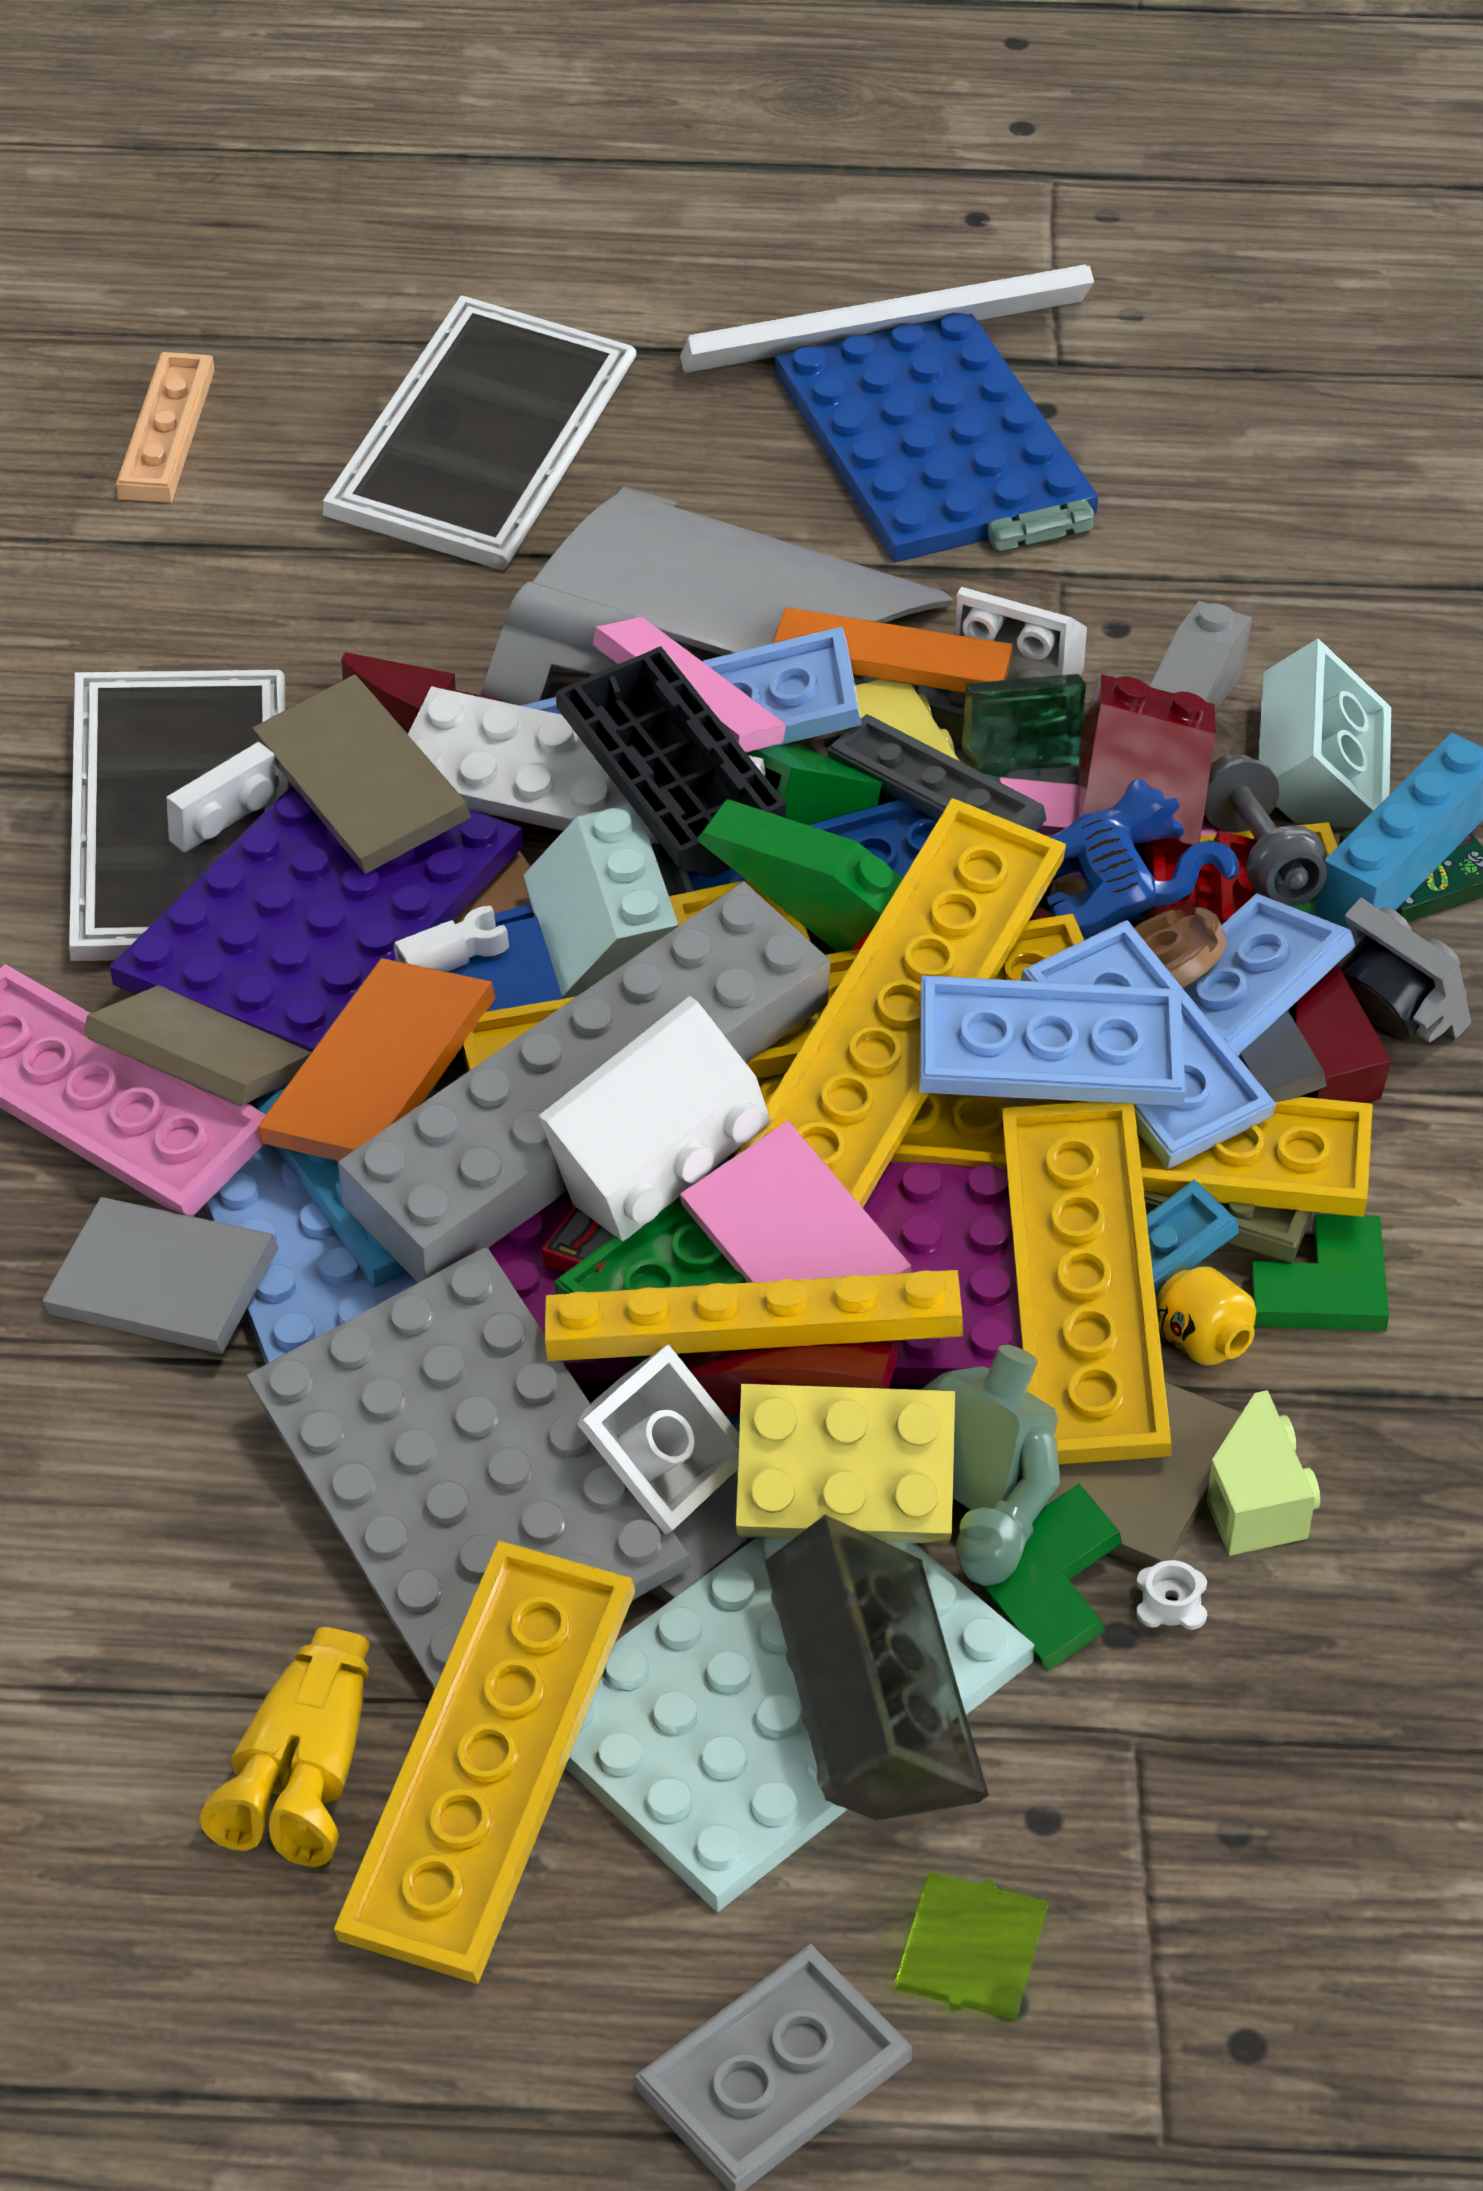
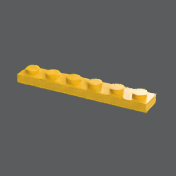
(753, 1315)

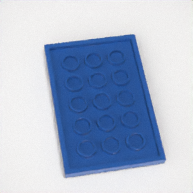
(930, 433)

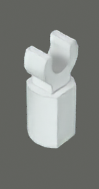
(453, 944)

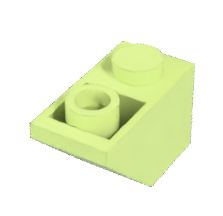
(1258, 1484)

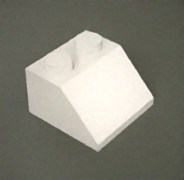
(663, 1437)

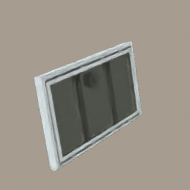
(479, 433)
(132, 749)

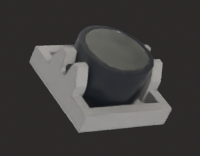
(1402, 977)

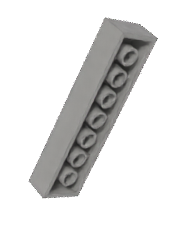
(476, 1152)

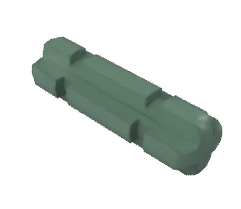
(1040, 525)

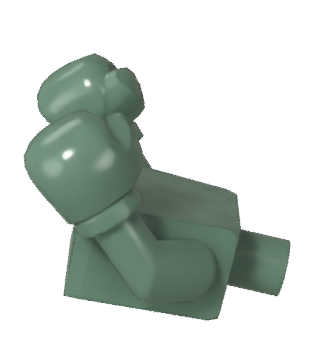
(1001, 1461)

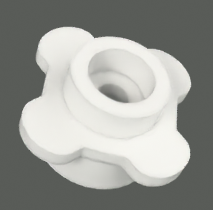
(1171, 1580)

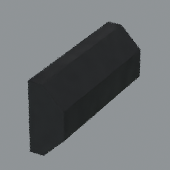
(665, 753)

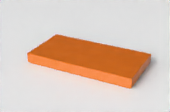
(376, 1059)

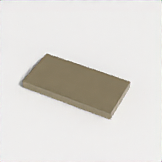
(361, 773)

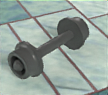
(1285, 860)

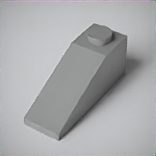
(1206, 653)

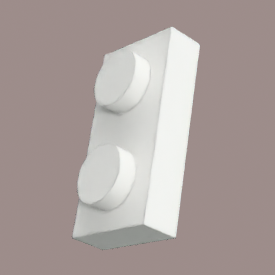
(221, 797)

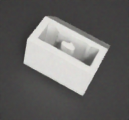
(1041, 639)

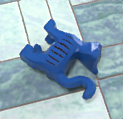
(1114, 873)

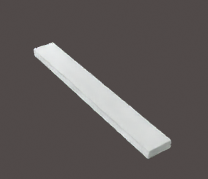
(789, 334)

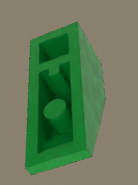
(809, 872)

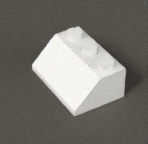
(654, 1120)

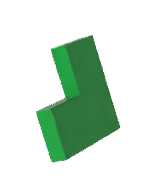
(1337, 1291)
(1038, 1594)

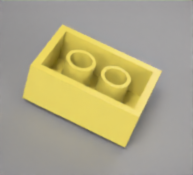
(849, 1454)

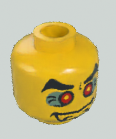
(1204, 1314)

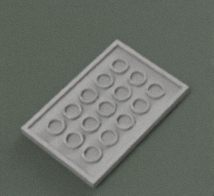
(447, 1432)

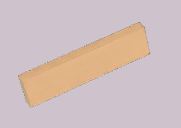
(165, 427)

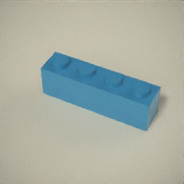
(1407, 833)

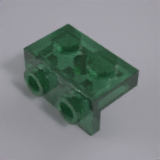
(1023, 723)

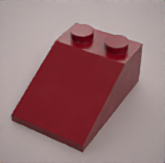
(1148, 737)

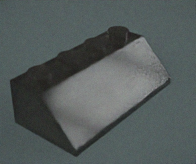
(873, 1674)

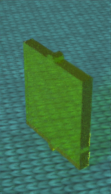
(972, 1946)

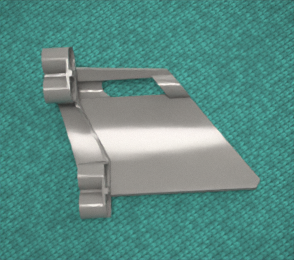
(685, 577)

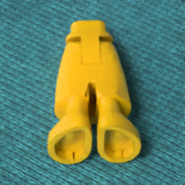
(298, 1750)

